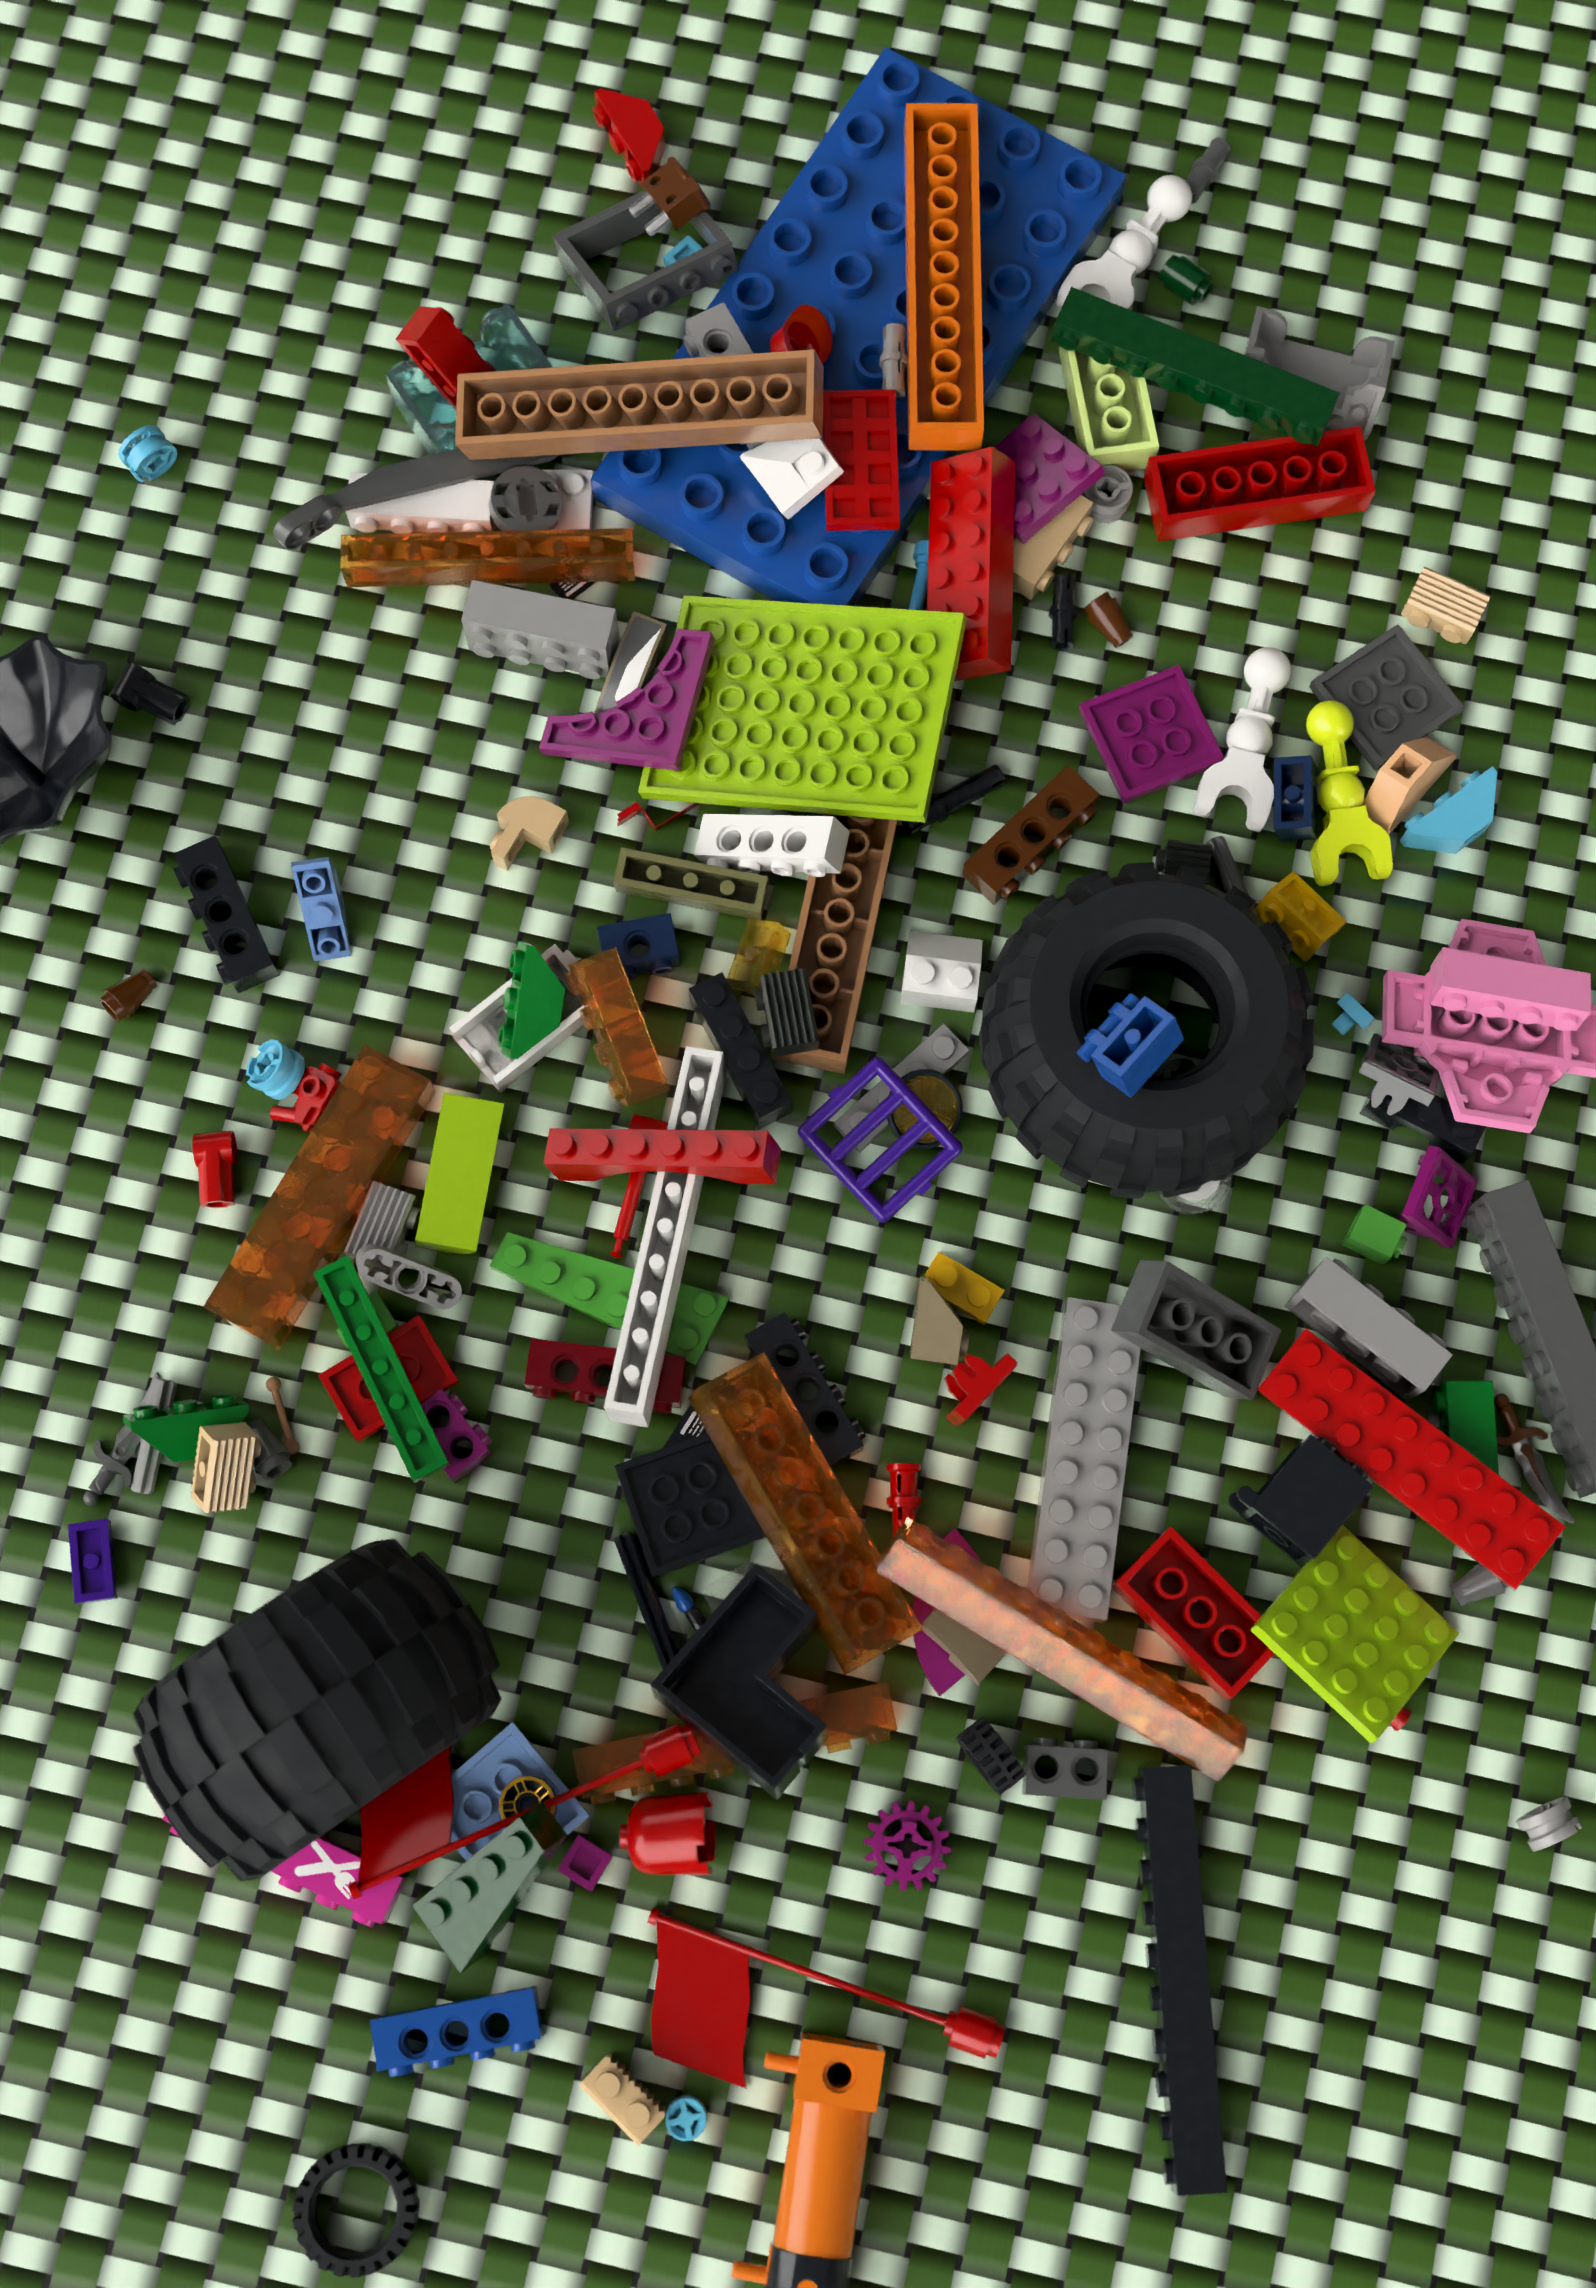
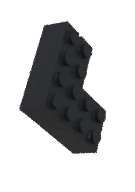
(727, 1685)

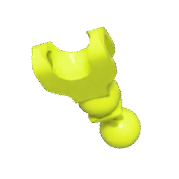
(1341, 797)

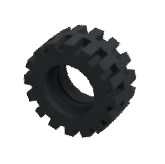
(990, 1756)

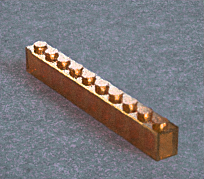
(1063, 1649)

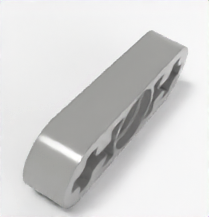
(429, 1295)

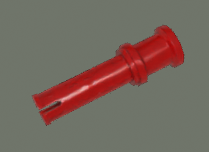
(903, 1492)

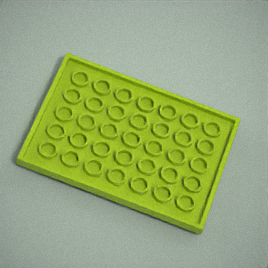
(816, 708)

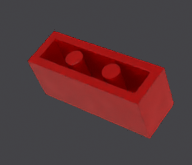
(441, 350)

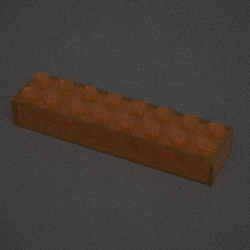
(320, 1197)
(804, 1512)

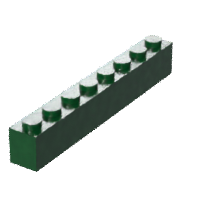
(1194, 367)

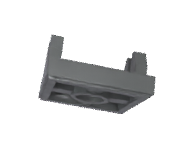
(1396, 1075)

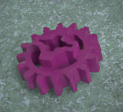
(908, 1826)

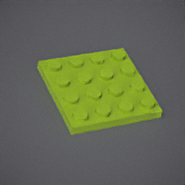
(1355, 1633)

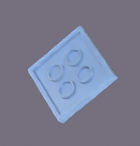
(486, 1774)

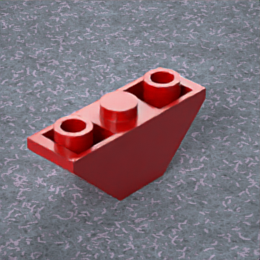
(632, 131)

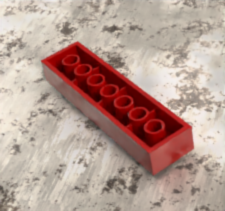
(1411, 1459)

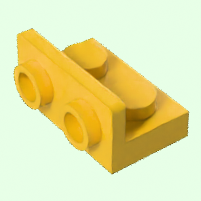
(1301, 915)

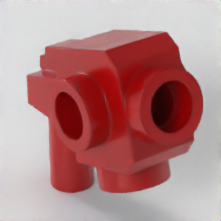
(314, 1095)

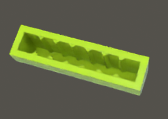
(459, 1174)

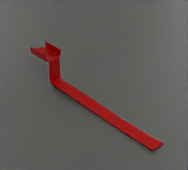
(635, 809)

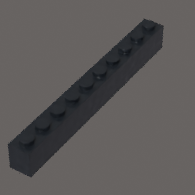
(1181, 1981)

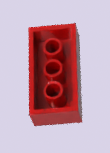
(1195, 1613)

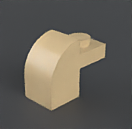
(527, 820)

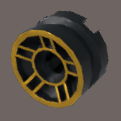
(522, 1788)

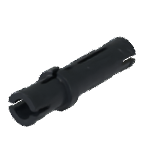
(958, 797)

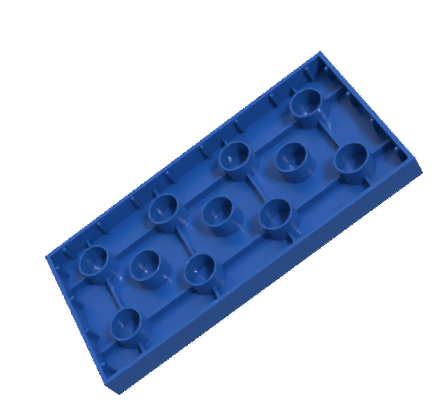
(843, 251)

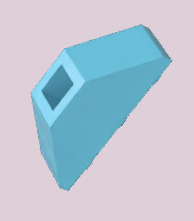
(1456, 817)

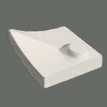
(792, 471)
(576, 495)

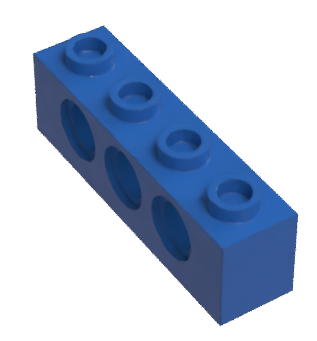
(392, 2030)

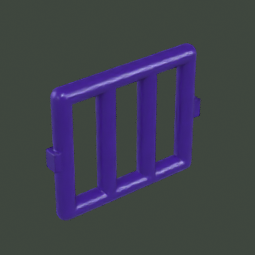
(859, 1184)

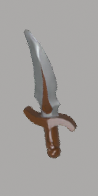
(1528, 1457)

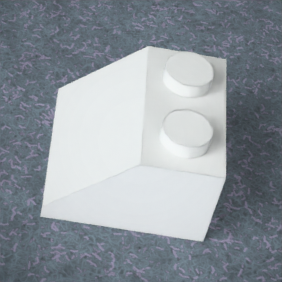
(941, 971)

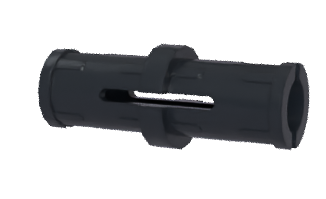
(1063, 612)

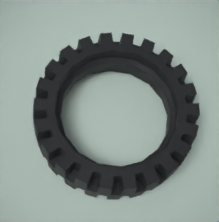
(305, 2206)

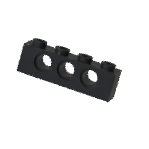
(209, 861)
(788, 1334)

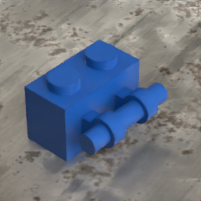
(1131, 1043)

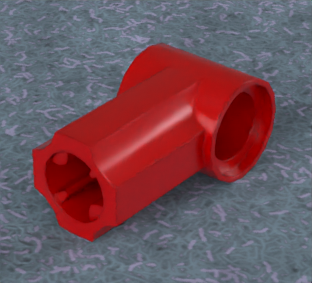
(214, 1156)

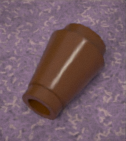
(1108, 619)
(127, 995)

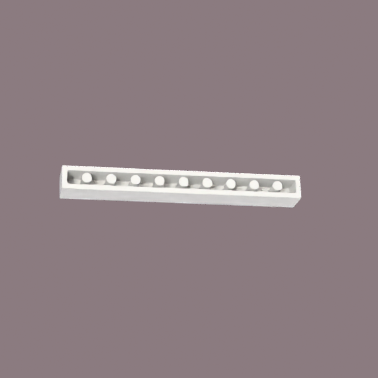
(663, 1249)

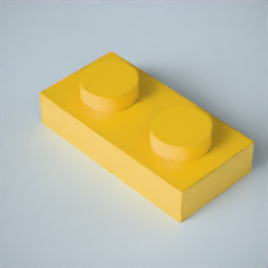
(964, 1288)

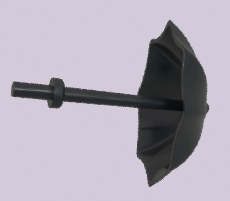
(48, 734)

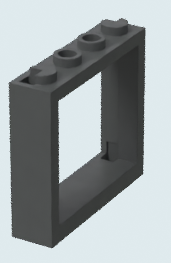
(654, 291)

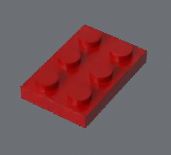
(421, 1361)

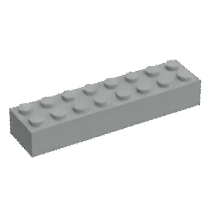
(1084, 1462)

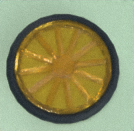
(938, 1095)

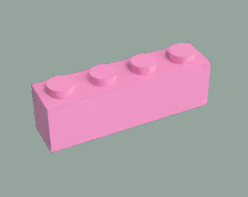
(1510, 989)

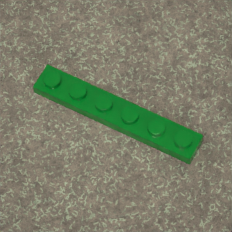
(381, 1369)

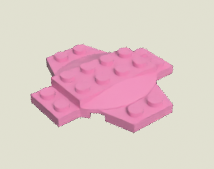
(1489, 1067)

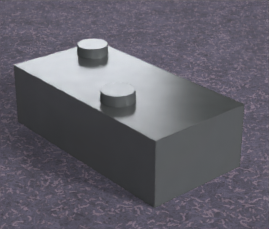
(1196, 1329)

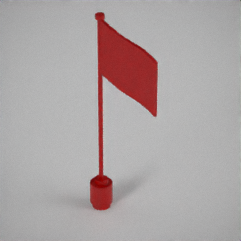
(416, 1815)
(706, 2001)

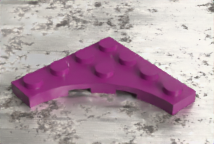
(648, 723)

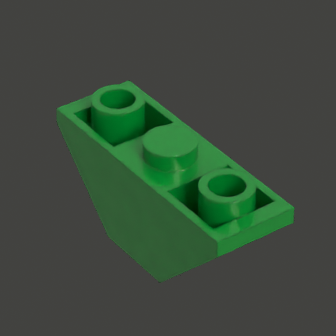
(531, 1002)
(177, 1428)

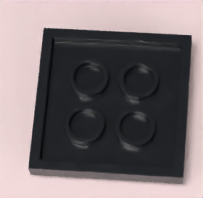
(686, 1505)

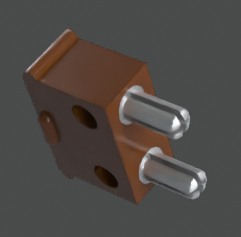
(673, 194)

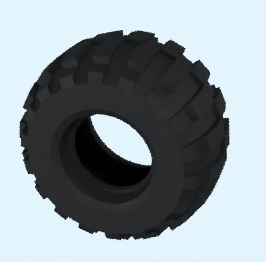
(1174, 1127)
(314, 1706)

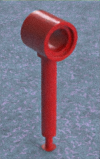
(633, 1188)

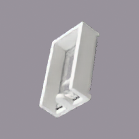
(480, 1027)

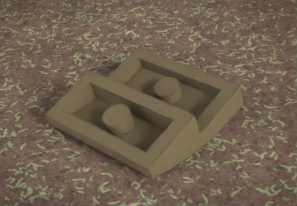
(967, 1649)

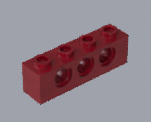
(548, 1356)

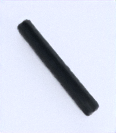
(646, 1597)

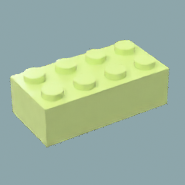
(1109, 412)

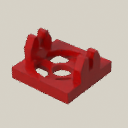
(974, 1384)

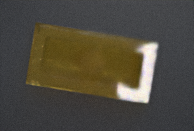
(757, 954)

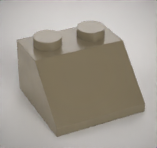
(936, 1327)

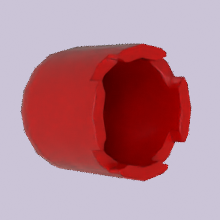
(670, 1835)

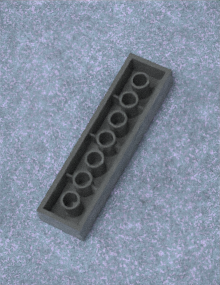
(1542, 1321)

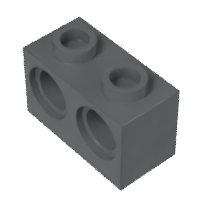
(1064, 1780)

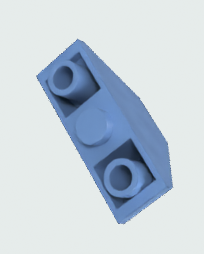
(322, 908)

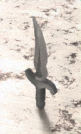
(114, 1463)

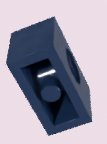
(1295, 798)
(654, 932)

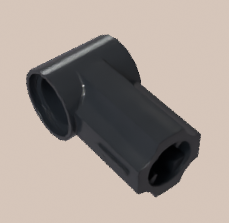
(140, 690)

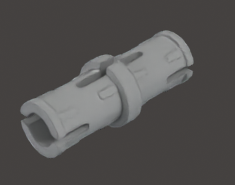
(894, 359)

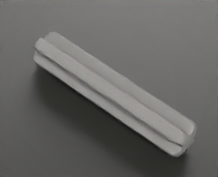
(148, 1456)

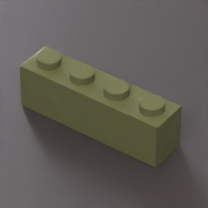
(691, 884)

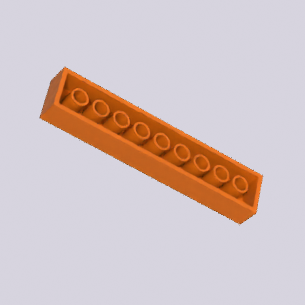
(943, 277)

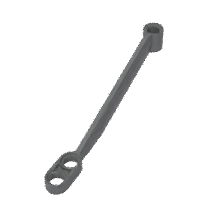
(388, 484)

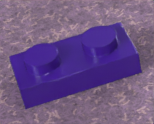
(92, 1561)

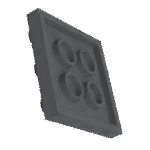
(1390, 695)

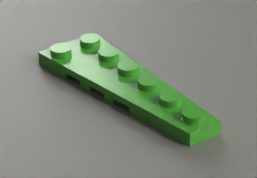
(603, 1291)

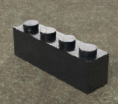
(743, 1053)

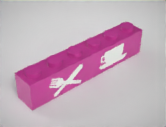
(327, 1871)

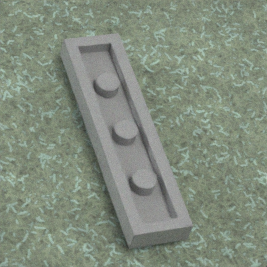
(938, 1052)

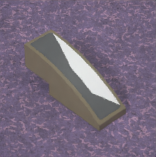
(633, 660)

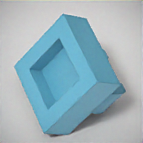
(1353, 1013)

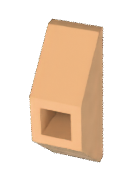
(1405, 780)

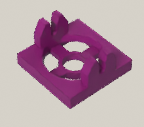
(1460, 1190)

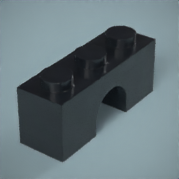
(1433, 1122)

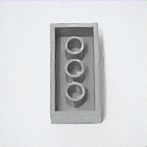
(540, 629)
(1369, 1329)

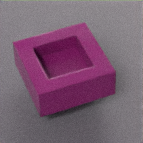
(585, 1863)

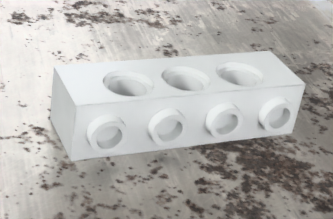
(772, 843)

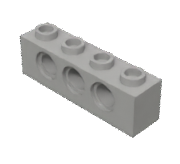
(712, 331)

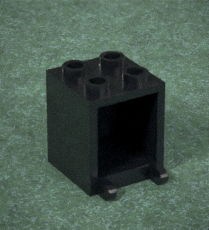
(1304, 1499)

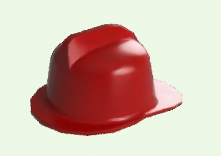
(804, 331)

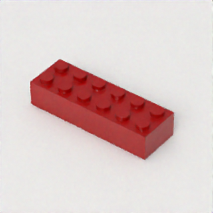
(1258, 484)
(974, 554)

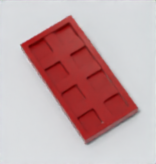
(863, 440)

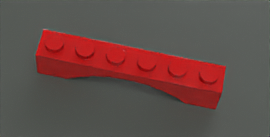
(719, 1154)

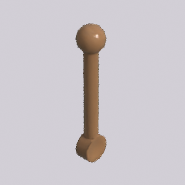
(273, 1384)

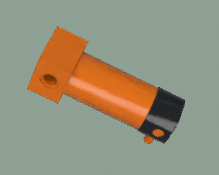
(821, 2164)

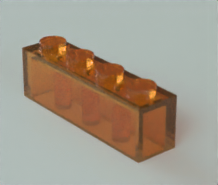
(618, 1027)

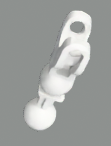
(1132, 249)
(1248, 743)

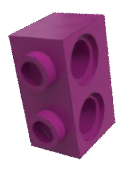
(455, 1431)

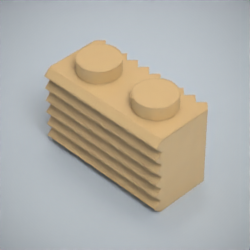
(1445, 606)
(225, 1466)
(623, 2098)

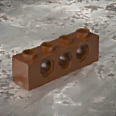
(1064, 791)

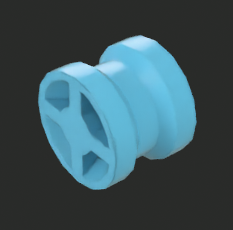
(686, 2125)

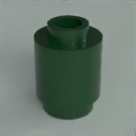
(1186, 279)

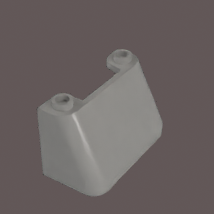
(1358, 377)

